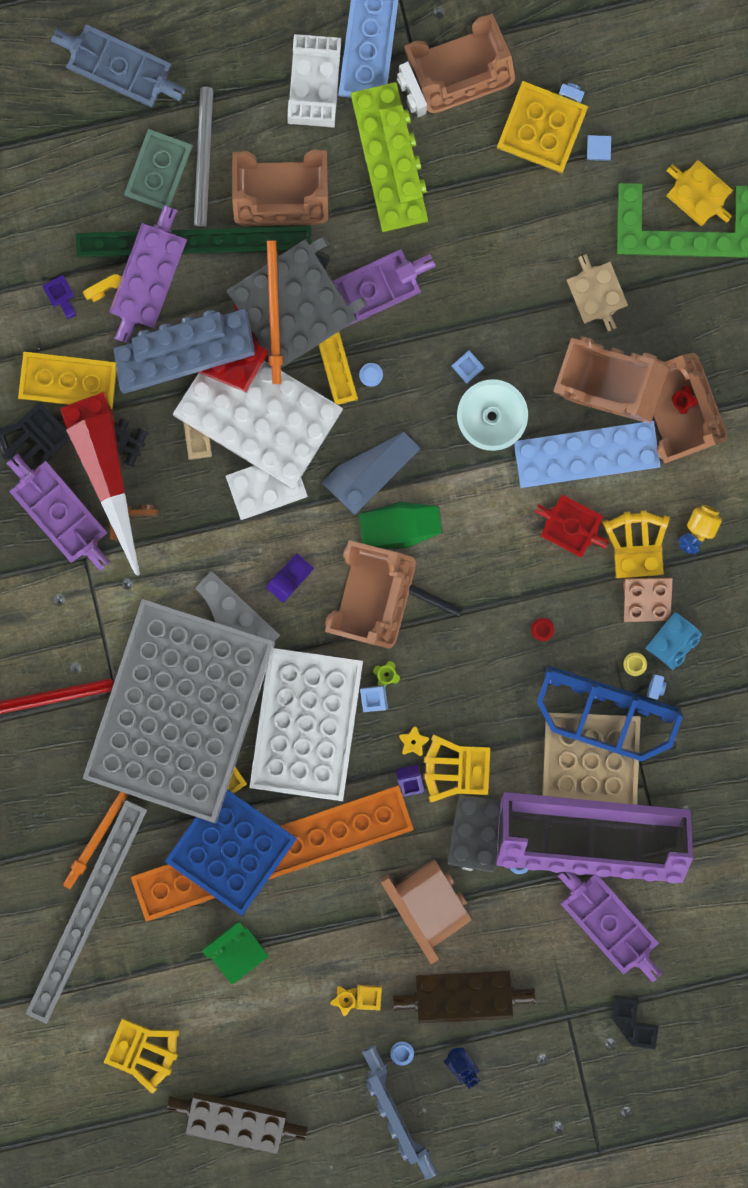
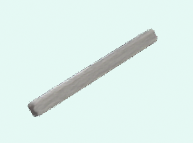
(203, 157)

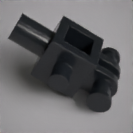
(123, 439)

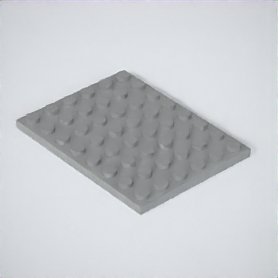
(179, 710)

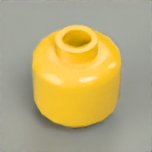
(704, 522)

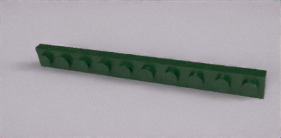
(198, 241)

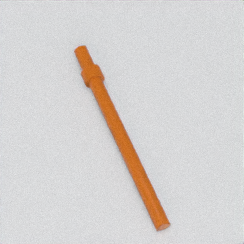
(275, 358)
(79, 866)

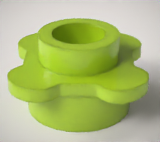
(380, 671)

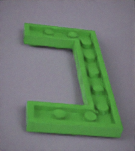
(634, 241)

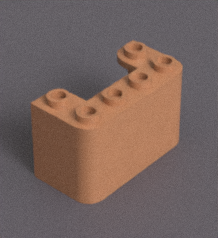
(611, 380)

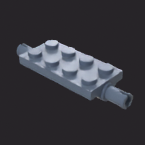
(118, 65)
(407, 1147)

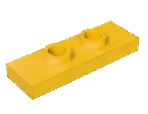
(337, 370)

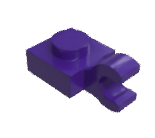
(60, 294)

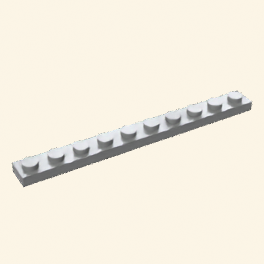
(86, 911)

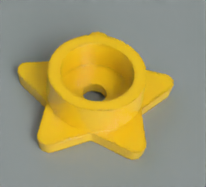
(413, 735)
(339, 1000)

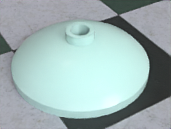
(498, 398)

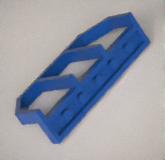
(622, 699)

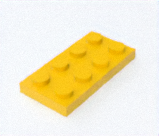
(65, 378)

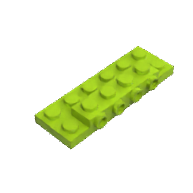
(390, 156)

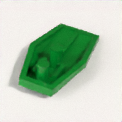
(400, 525)

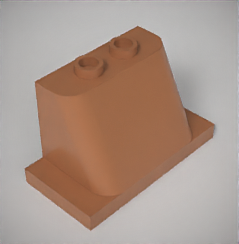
(428, 906)

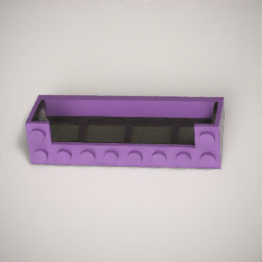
(594, 837)

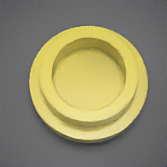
(635, 664)

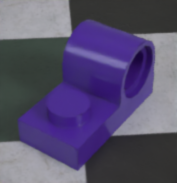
(289, 578)

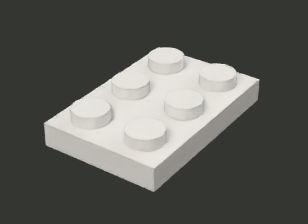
(260, 492)

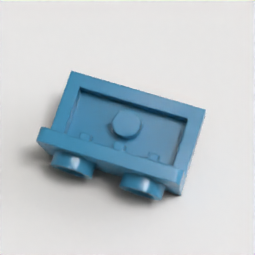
(674, 641)

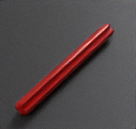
(56, 695)

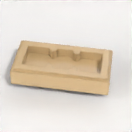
(197, 443)

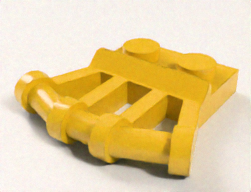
(637, 560)
(472, 769)
(127, 1047)

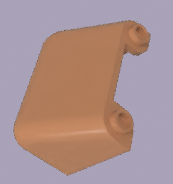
(462, 67)
(280, 191)
(700, 425)
(373, 595)

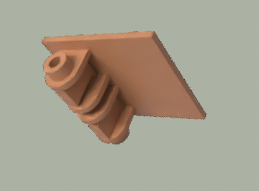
(647, 599)

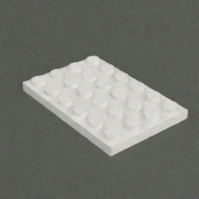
(268, 426)
(306, 724)

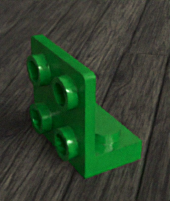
(235, 952)

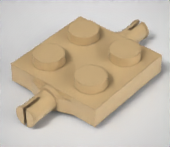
(597, 292)

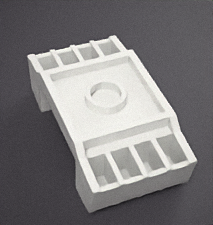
(314, 80)

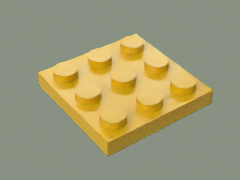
(542, 127)

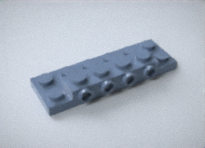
(183, 349)

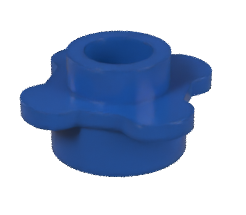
(689, 543)

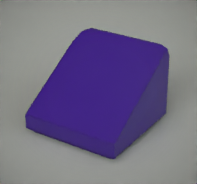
(410, 780)

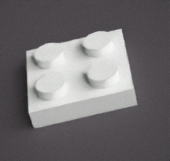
(415, 98)

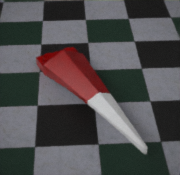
(94, 438)

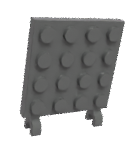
(307, 299)

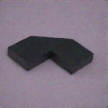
(637, 1033)

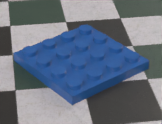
(232, 855)

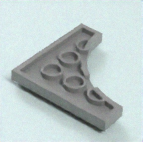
(232, 610)

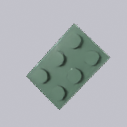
(158, 170)

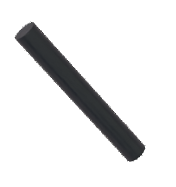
(434, 600)

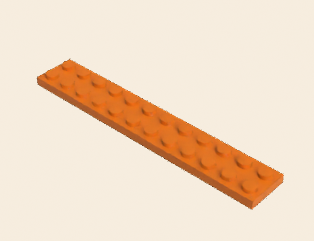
(318, 839)

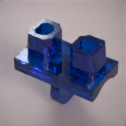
(462, 1067)

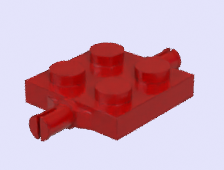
(571, 526)

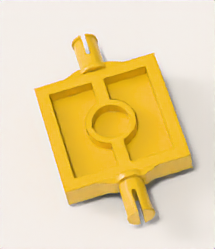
(699, 193)

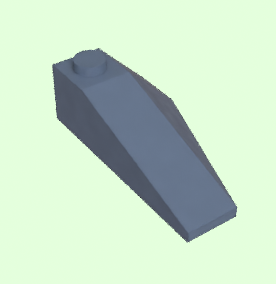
(366, 474)

